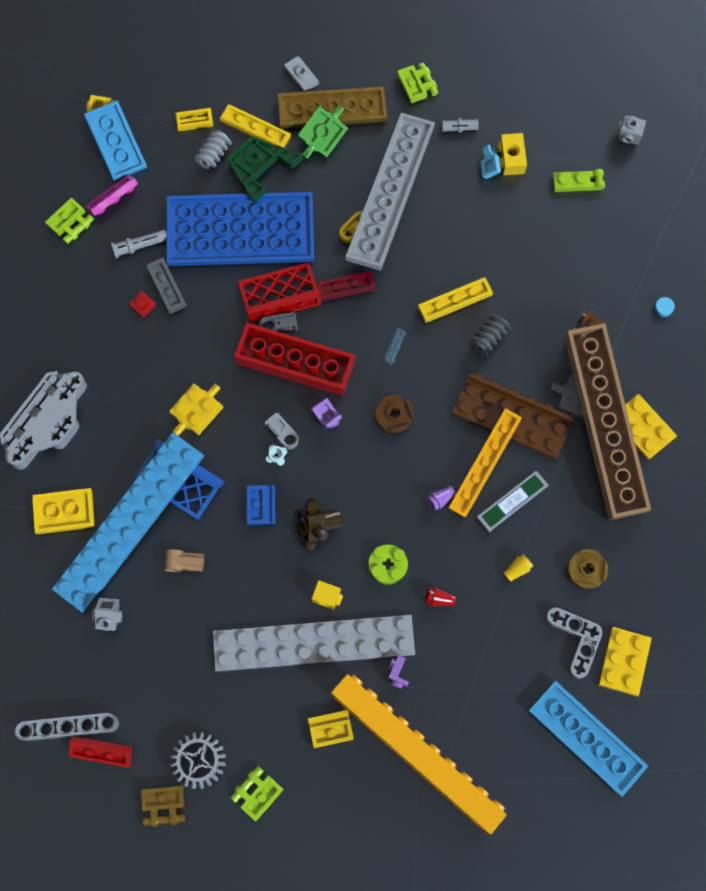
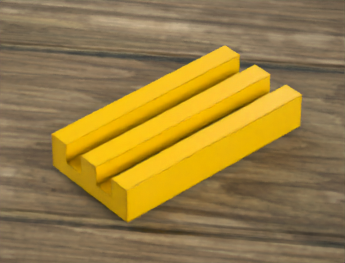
(194, 122)

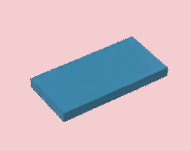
(115, 140)

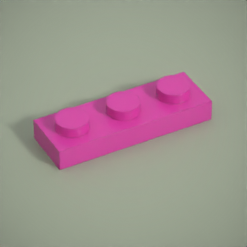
(112, 195)

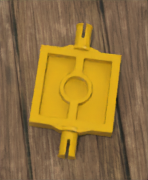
(196, 409)

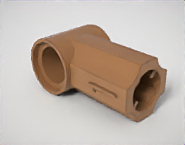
(177, 561)

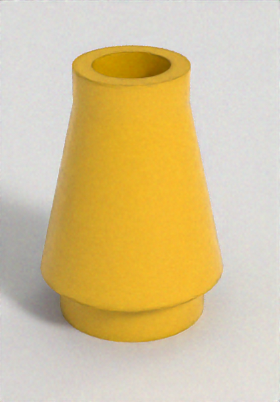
(519, 567)

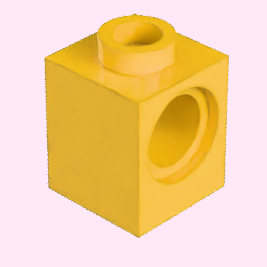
(327, 595)

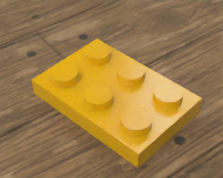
(647, 427)
(63, 511)
(625, 661)

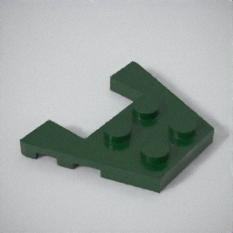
(255, 158)

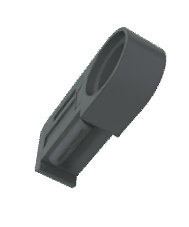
(281, 322)

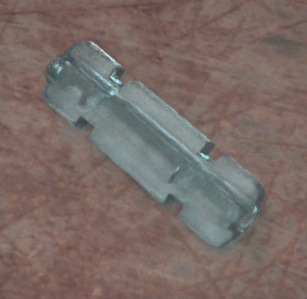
(394, 346)

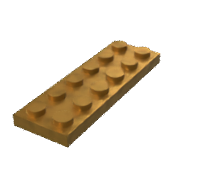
(359, 106)

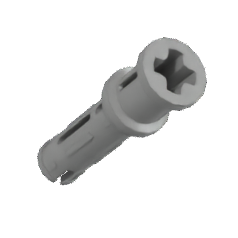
(130, 246)

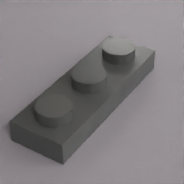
(166, 286)

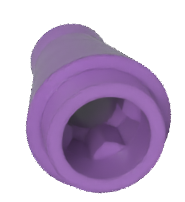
(440, 498)

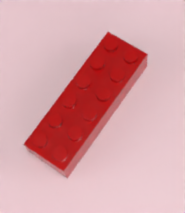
(294, 359)

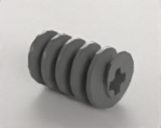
(488, 334)

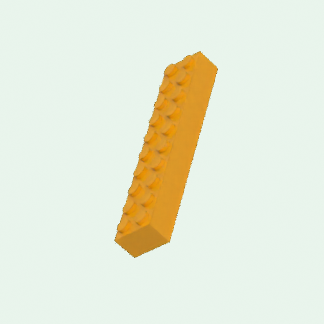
(418, 755)

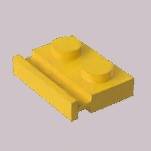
(330, 729)

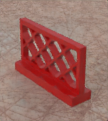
(299, 301)

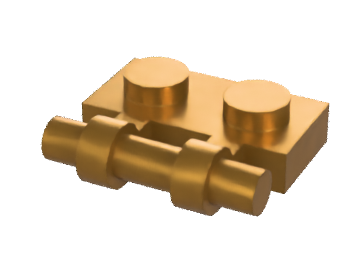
(163, 798)

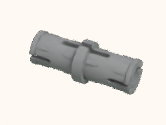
(471, 125)

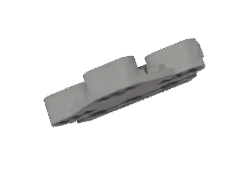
(44, 423)

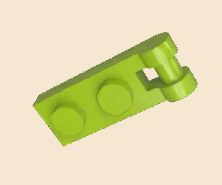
(578, 181)

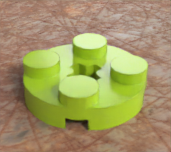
(379, 571)

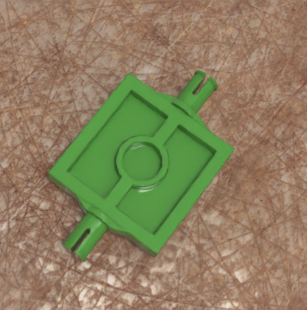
(323, 131)

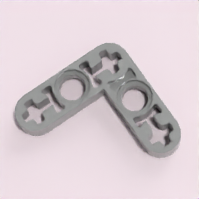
(585, 638)

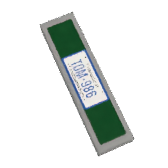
(512, 501)

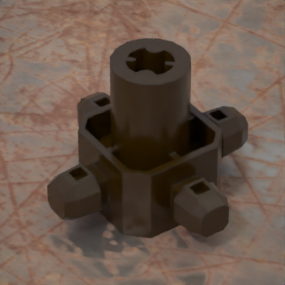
(313, 524)

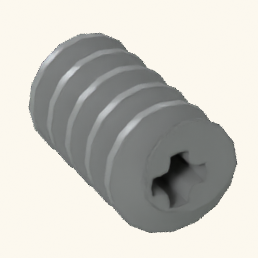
(212, 148)

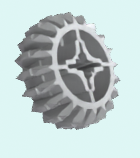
(193, 769)

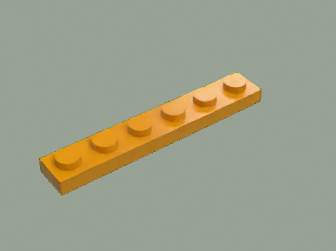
(485, 463)

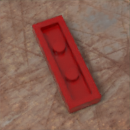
(100, 751)

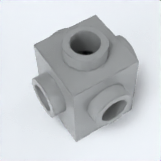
(631, 129)
(107, 614)

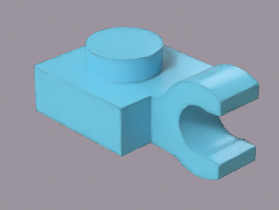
(491, 164)

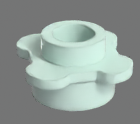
(276, 450)

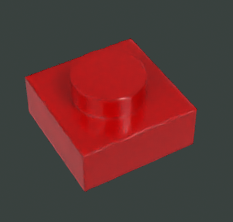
(142, 304)

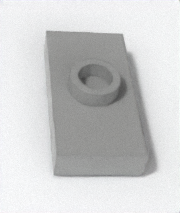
(301, 74)

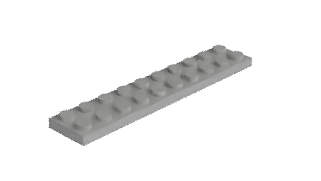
(390, 192)
(313, 643)

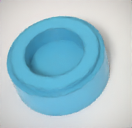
(664, 307)

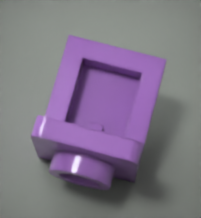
(326, 413)
(395, 667)

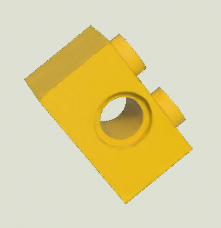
(512, 144)

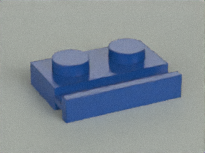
(261, 505)

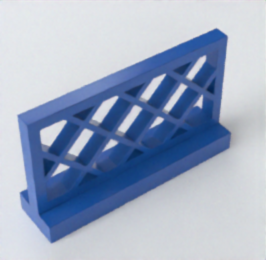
(199, 473)

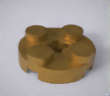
(596, 562)

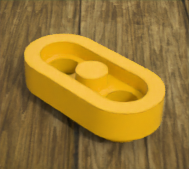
(350, 227)

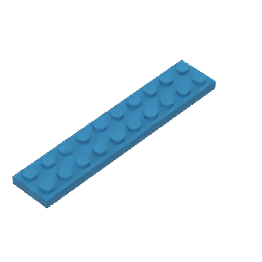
(128, 523)

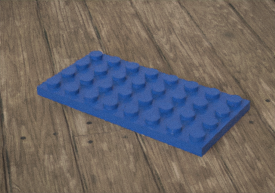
(238, 230)

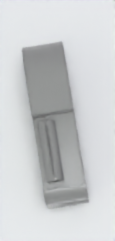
(281, 429)

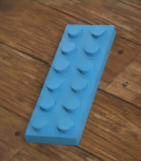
(588, 738)

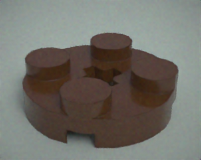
(400, 405)

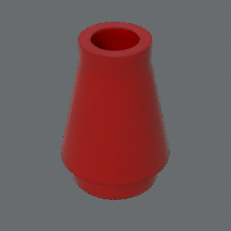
(437, 597)

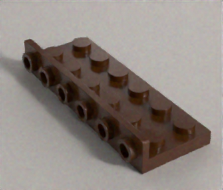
(540, 427)

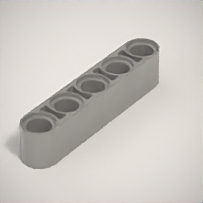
(57, 727)

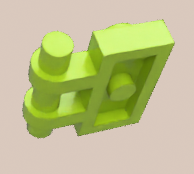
(412, 84)
(65, 217)
(261, 798)

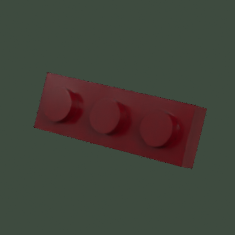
(346, 286)

